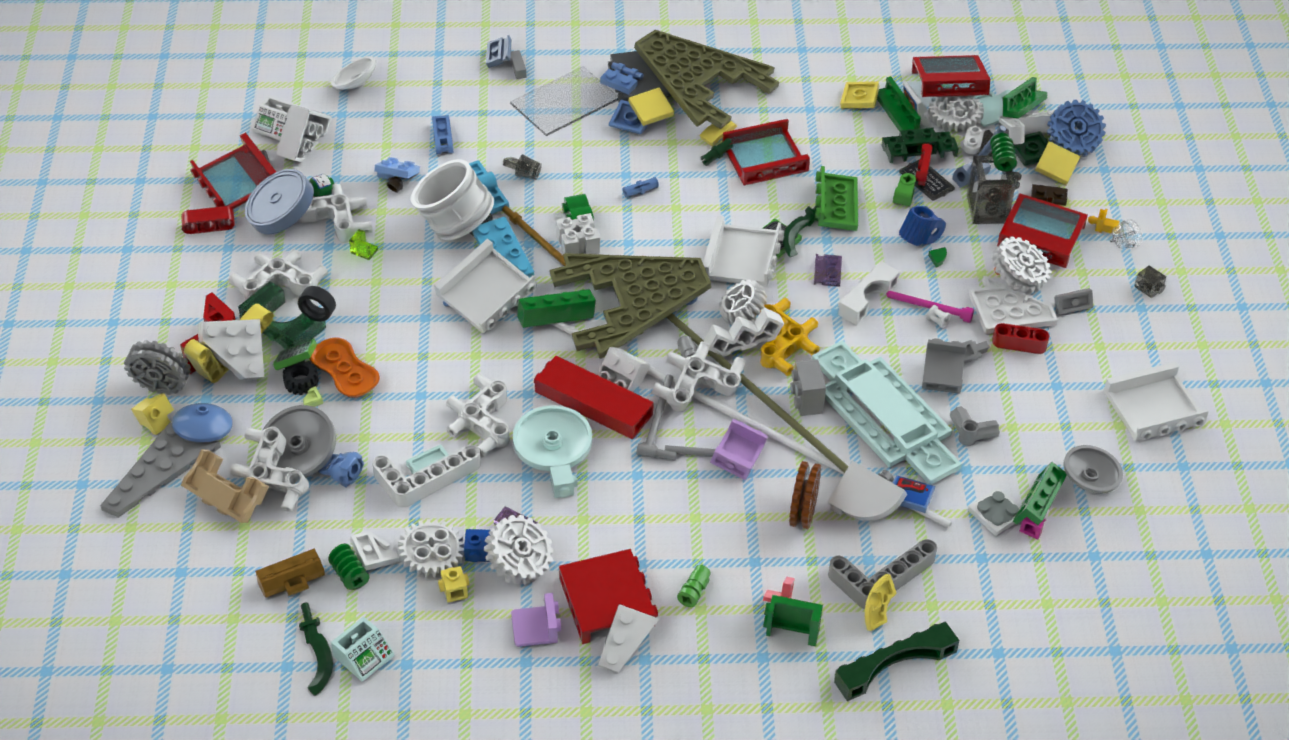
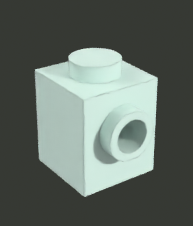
(562, 481)

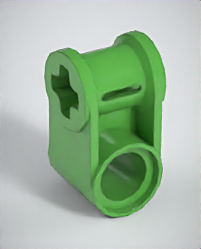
(905, 190)

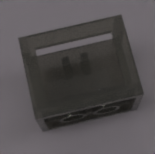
(993, 197)

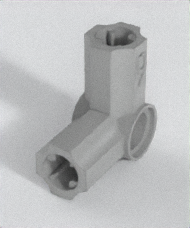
(970, 430)

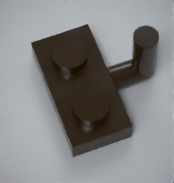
(1050, 194)

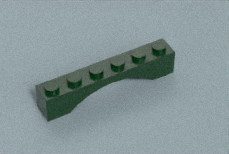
(933, 643)

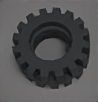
(300, 385)

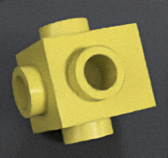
(454, 584)

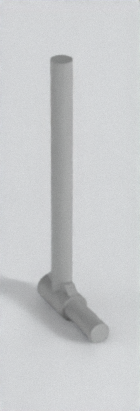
(649, 448)

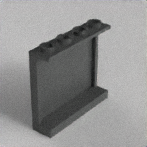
(649, 80)

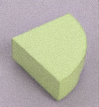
(313, 397)

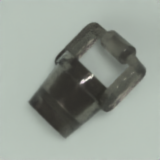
(524, 166)

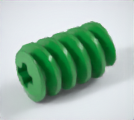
(1003, 152)
(348, 567)

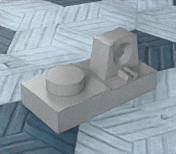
(1074, 301)

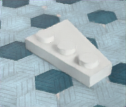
(624, 637)

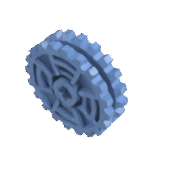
(1081, 116)

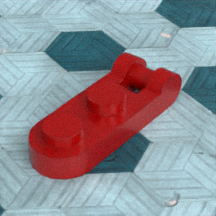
(923, 165)

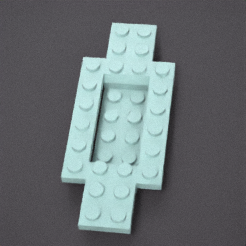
(895, 404)

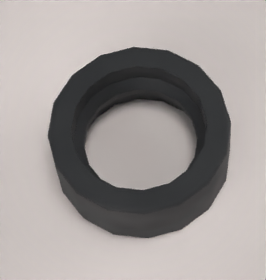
(322, 297)

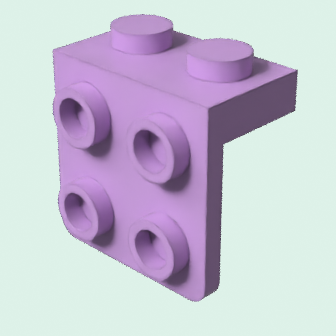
(536, 624)

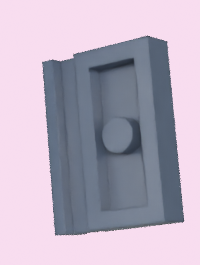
(498, 51)

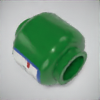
(322, 185)

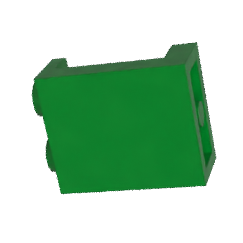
(793, 616)

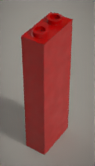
(594, 397)

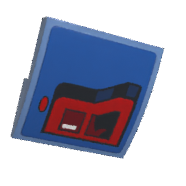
(918, 493)

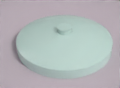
(552, 437)

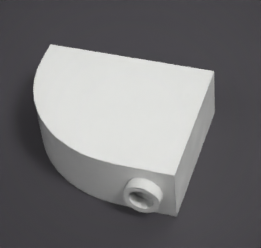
(865, 495)

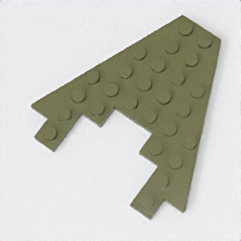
(688, 66)
(645, 288)

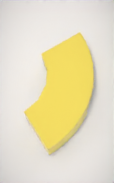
(878, 601)

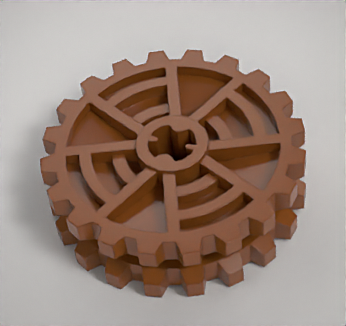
(805, 495)

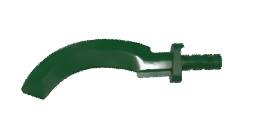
(795, 227)
(321, 649)

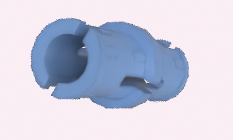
(640, 187)

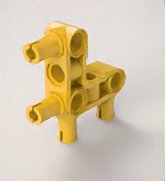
(789, 340)

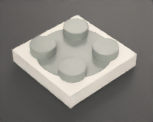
(995, 511)

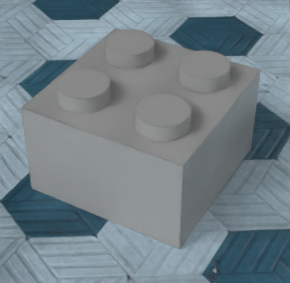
(808, 387)

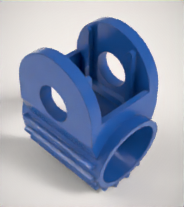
(918, 229)

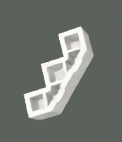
(744, 333)

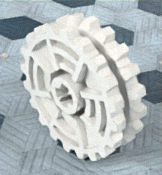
(1021, 265)
(518, 549)

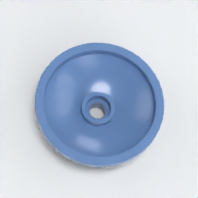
(202, 422)

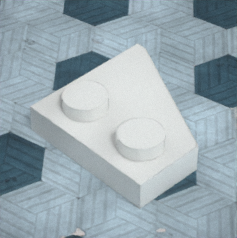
(373, 551)

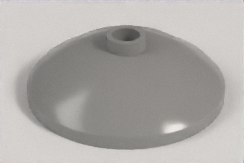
(1093, 469)

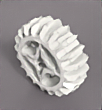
(743, 300)

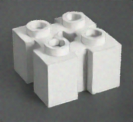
(578, 235)

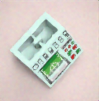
(362, 649)

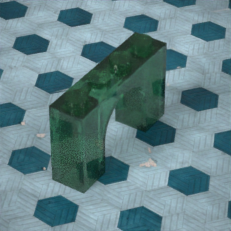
(285, 333)

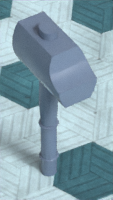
(962, 174)

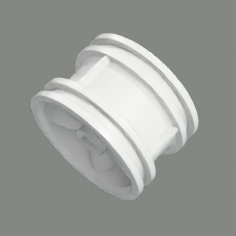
(452, 199)

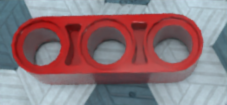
(207, 220)
(1020, 338)

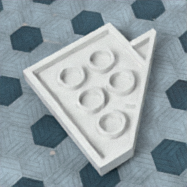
(1003, 304)

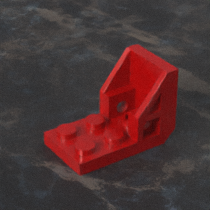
(213, 311)

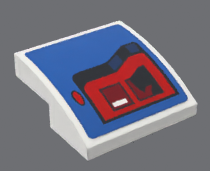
(916, 103)

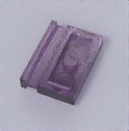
(828, 270)

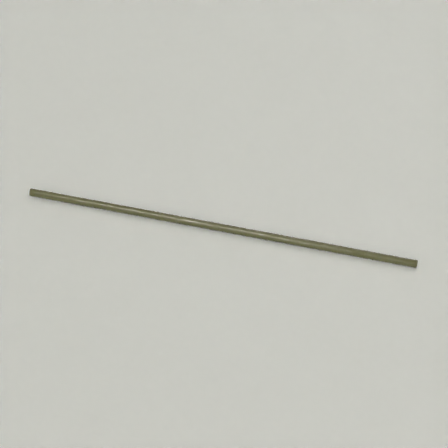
(764, 398)

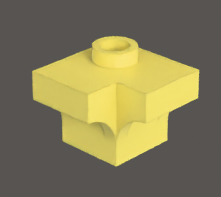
(153, 413)

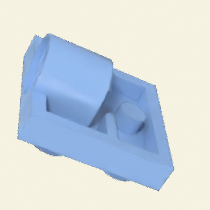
(392, 167)

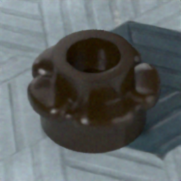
(394, 184)

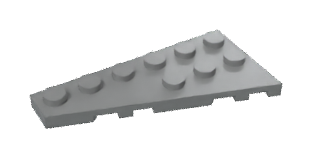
(159, 465)

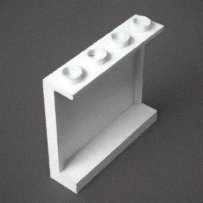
(742, 253)
(484, 287)
(1153, 402)

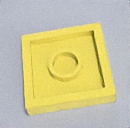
(860, 94)
(651, 106)
(1057, 163)

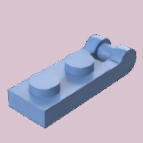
(442, 134)

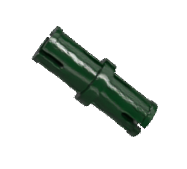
(717, 151)

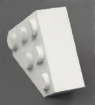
(301, 132)
(235, 345)

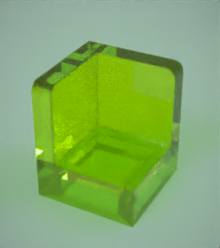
(360, 247)

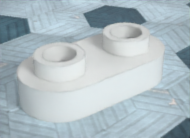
(973, 140)

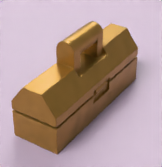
(290, 574)

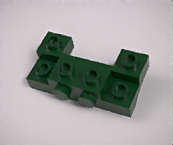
(910, 143)

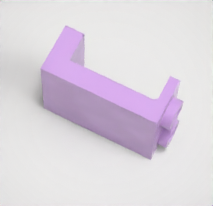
(739, 449)

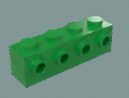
(556, 308)

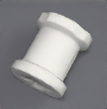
(944, 317)

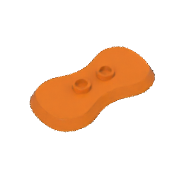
(349, 374)

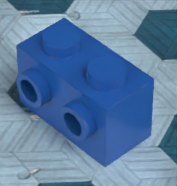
(475, 544)

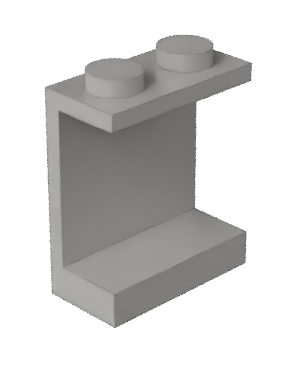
(944, 366)

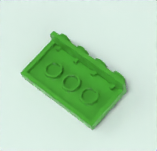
(836, 200)

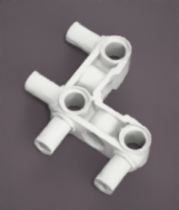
(339, 209)
(280, 272)
(707, 374)
(476, 414)
(265, 462)

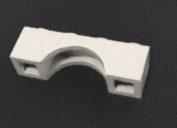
(879, 280)

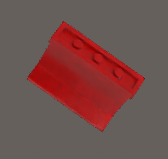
(599, 585)

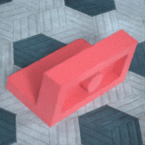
(787, 590)

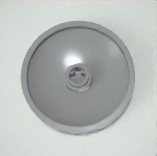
(308, 438)

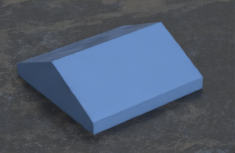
(626, 119)

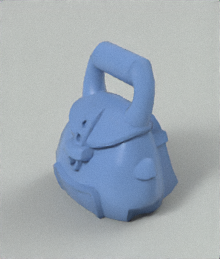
(344, 467)

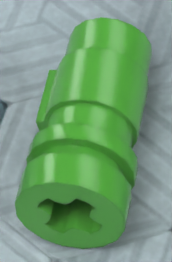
(695, 584)

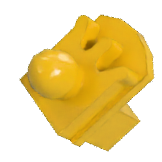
(1102, 223)

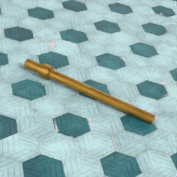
(516, 219)

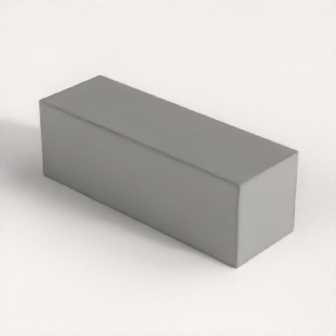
(518, 64)

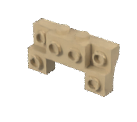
(220, 492)

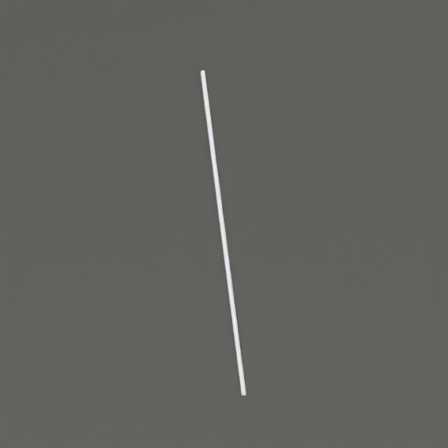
(764, 429)

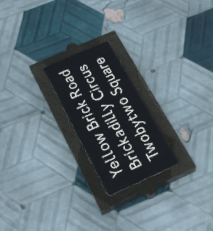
(935, 186)

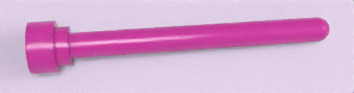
(964, 313)

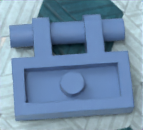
(621, 82)

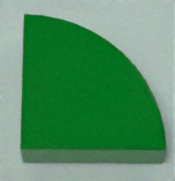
(938, 256)

